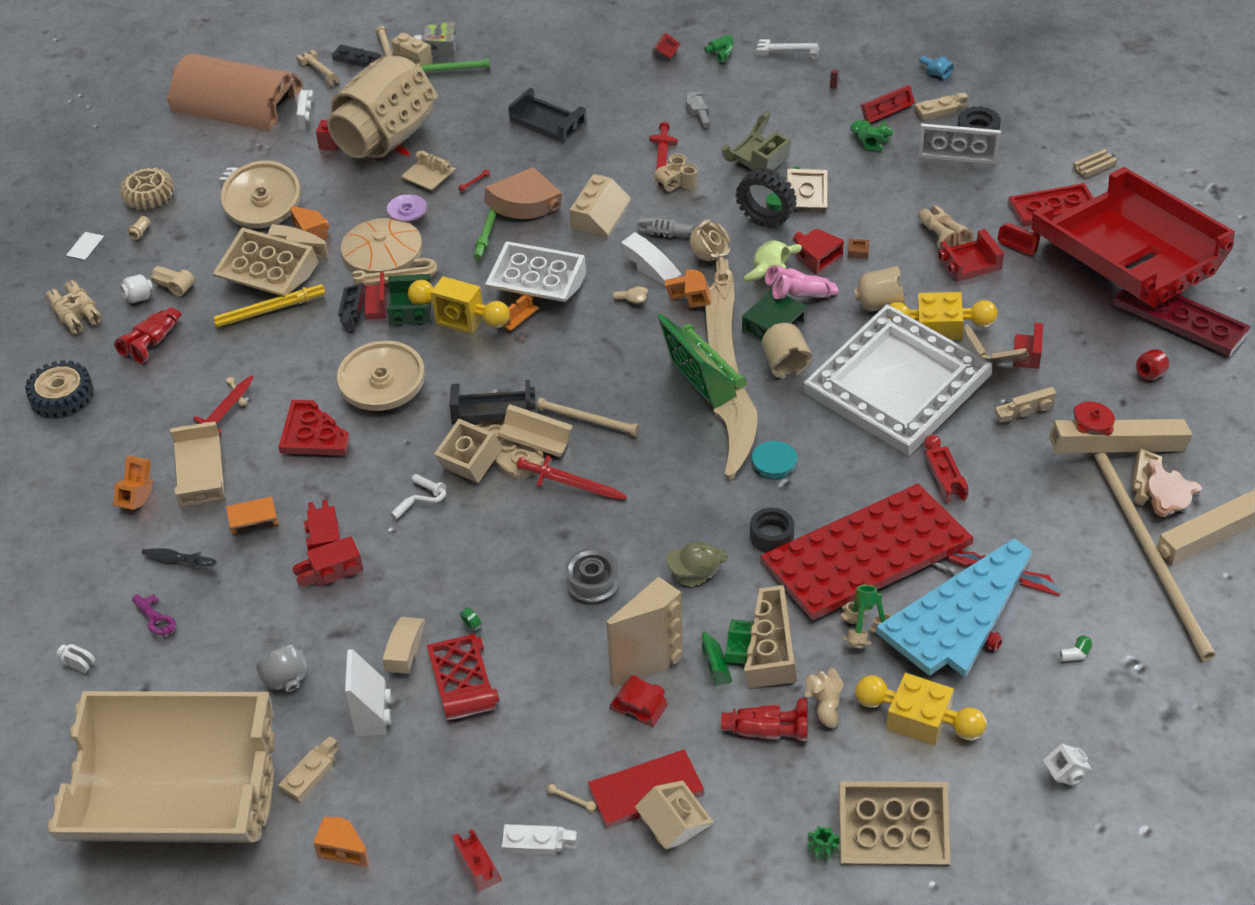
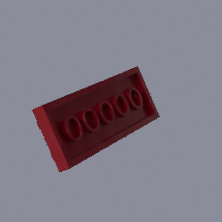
(1189, 320)

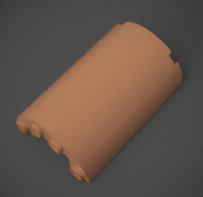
(230, 90)

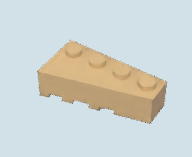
(771, 646)

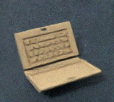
(997, 358)

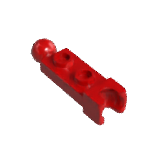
(944, 469)

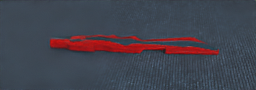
(1028, 579)

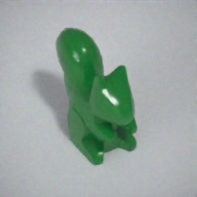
(872, 135)

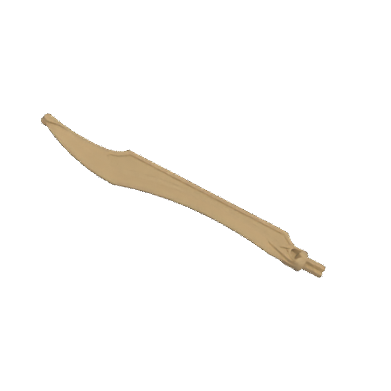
(738, 413)

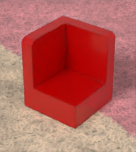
(666, 45)

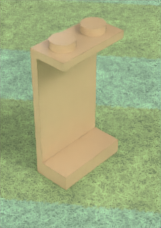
(198, 464)

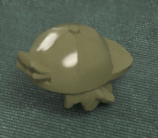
(695, 562)

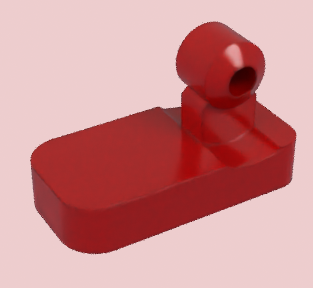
(1018, 238)

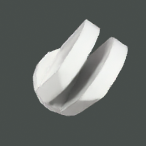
(75, 657)

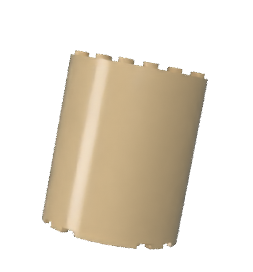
(168, 768)

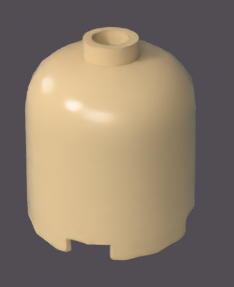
(879, 288)
(786, 350)

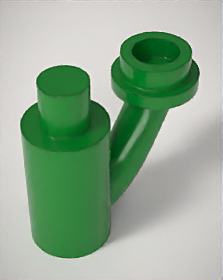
(721, 46)

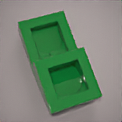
(738, 641)

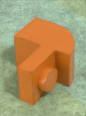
(691, 286)
(136, 486)

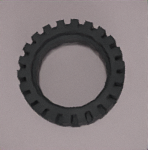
(755, 210)

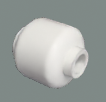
(136, 289)

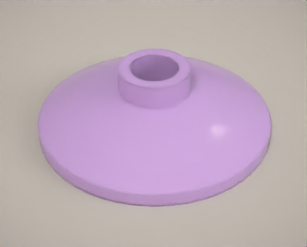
(406, 207)

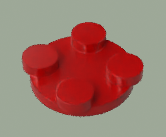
(1094, 417)

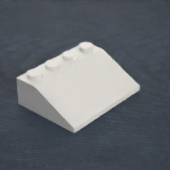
(537, 271)

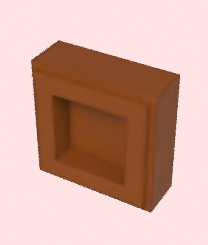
(858, 248)

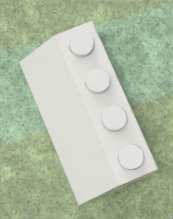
(959, 143)

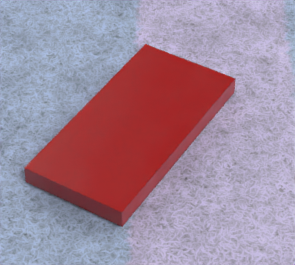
(1060, 199)
(623, 790)

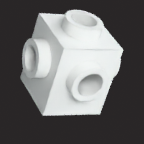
(1067, 764)

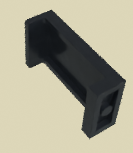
(546, 117)
(488, 406)

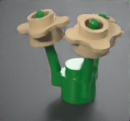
(865, 598)

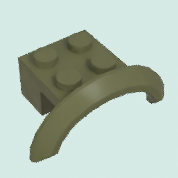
(758, 151)

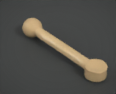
(231, 382)
(590, 806)

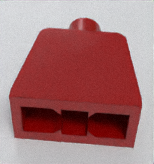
(818, 249)

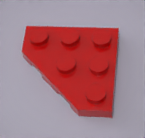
(312, 431)

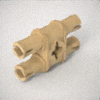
(73, 306)

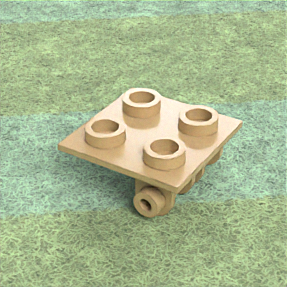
(428, 171)

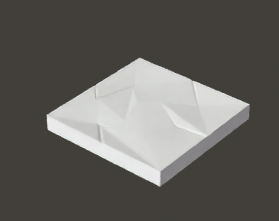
(898, 379)

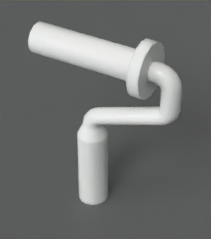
(438, 490)

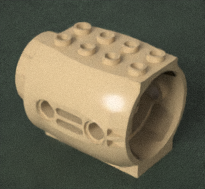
(381, 107)

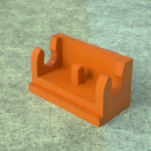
(251, 513)

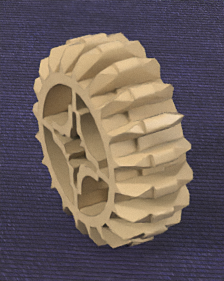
(147, 188)

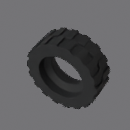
(979, 115)

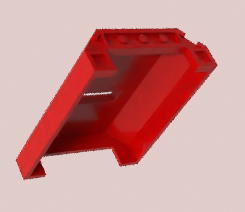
(1132, 223)

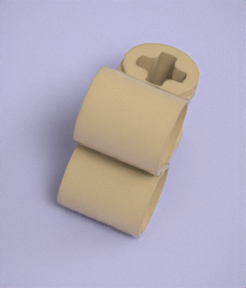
(677, 174)

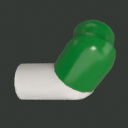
(1079, 651)

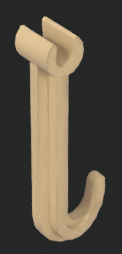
(374, 278)

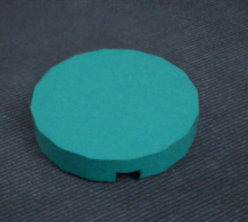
(774, 459)

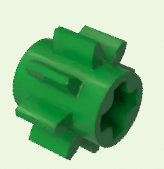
(823, 843)

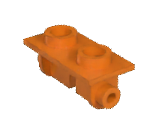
(520, 311)

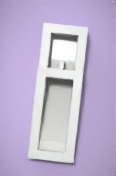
(648, 258)

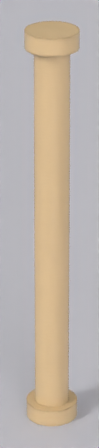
(381, 32)
(633, 429)

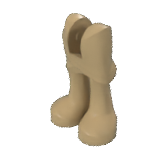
(938, 221)

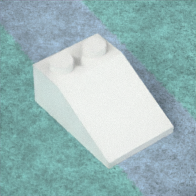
(366, 697)

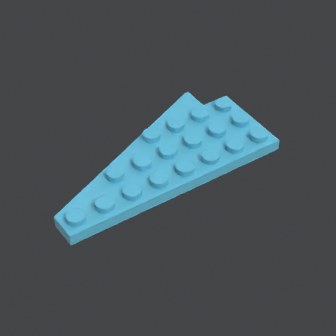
(959, 614)

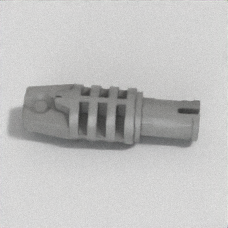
(664, 227)

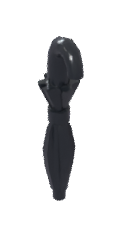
(168, 556)

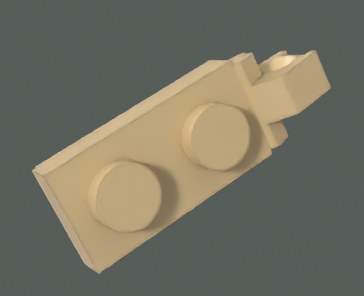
(941, 106)
(1026, 404)
(1142, 475)
(310, 770)

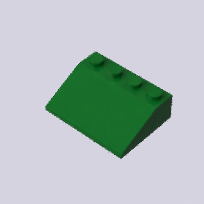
(697, 364)

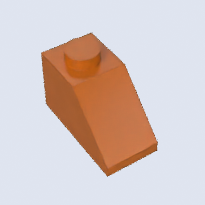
(310, 221)
(340, 842)

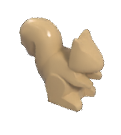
(827, 693)

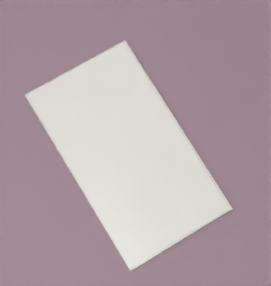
(85, 245)

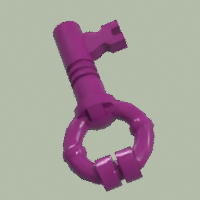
(154, 617)

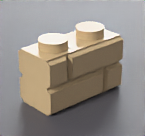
(412, 49)

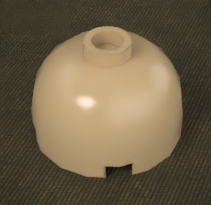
(709, 241)

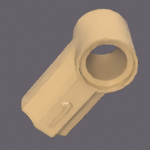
(176, 281)

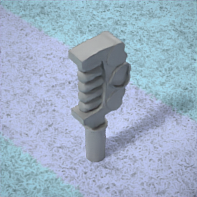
(697, 106)

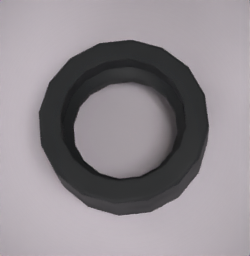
(771, 516)

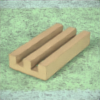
(1093, 165)

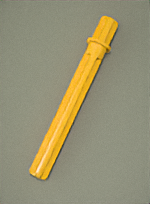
(270, 305)

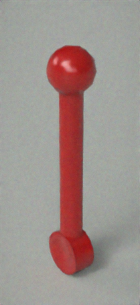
(485, 173)

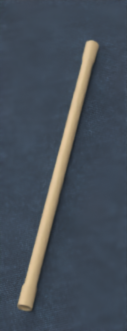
(1199, 640)

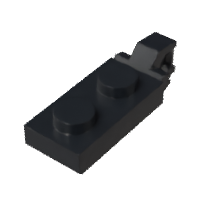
(354, 56)
(351, 305)

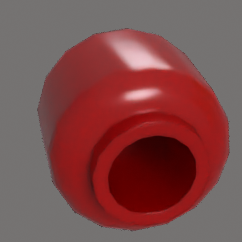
(1152, 364)

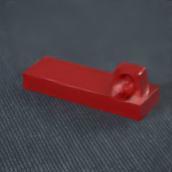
(887, 103)

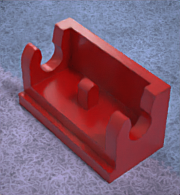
(476, 861)

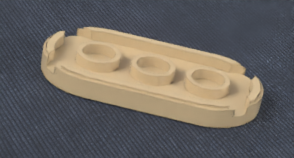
(511, 452)

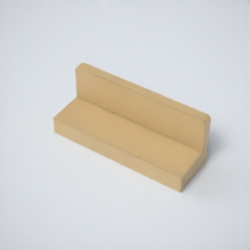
(535, 431)

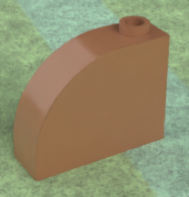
(523, 195)

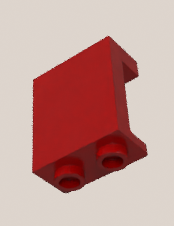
(972, 257)

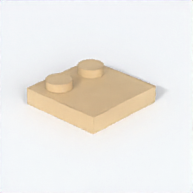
(809, 187)

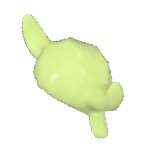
(770, 254)

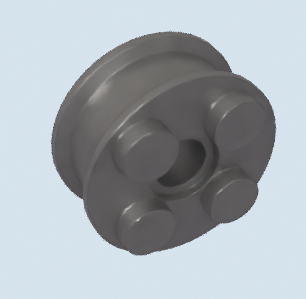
(592, 575)

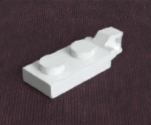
(304, 109)
(537, 839)

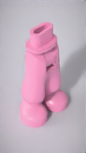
(798, 284)

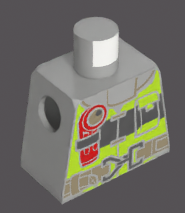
(441, 38)

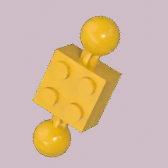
(458, 304)
(945, 313)
(920, 708)

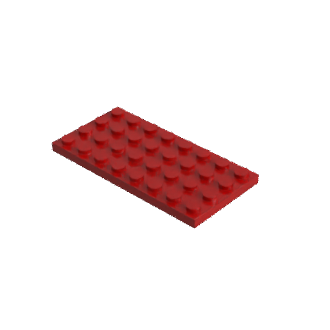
(866, 549)

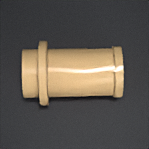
(136, 231)

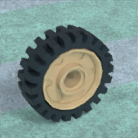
(59, 389)

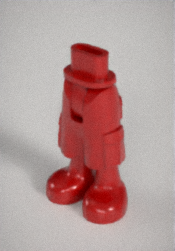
(147, 333)
(768, 721)

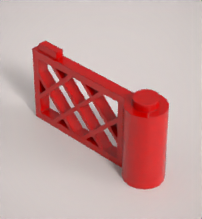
(467, 698)

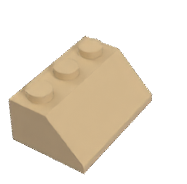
(599, 206)

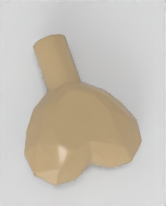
(634, 295)

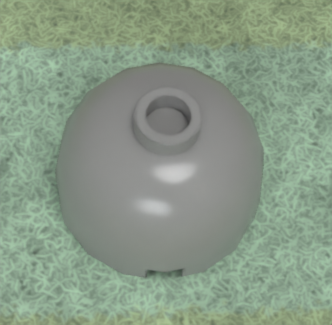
(284, 668)

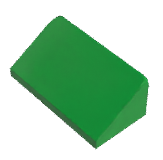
(715, 660)

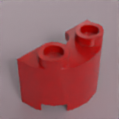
(641, 700)

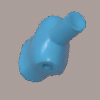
(938, 67)

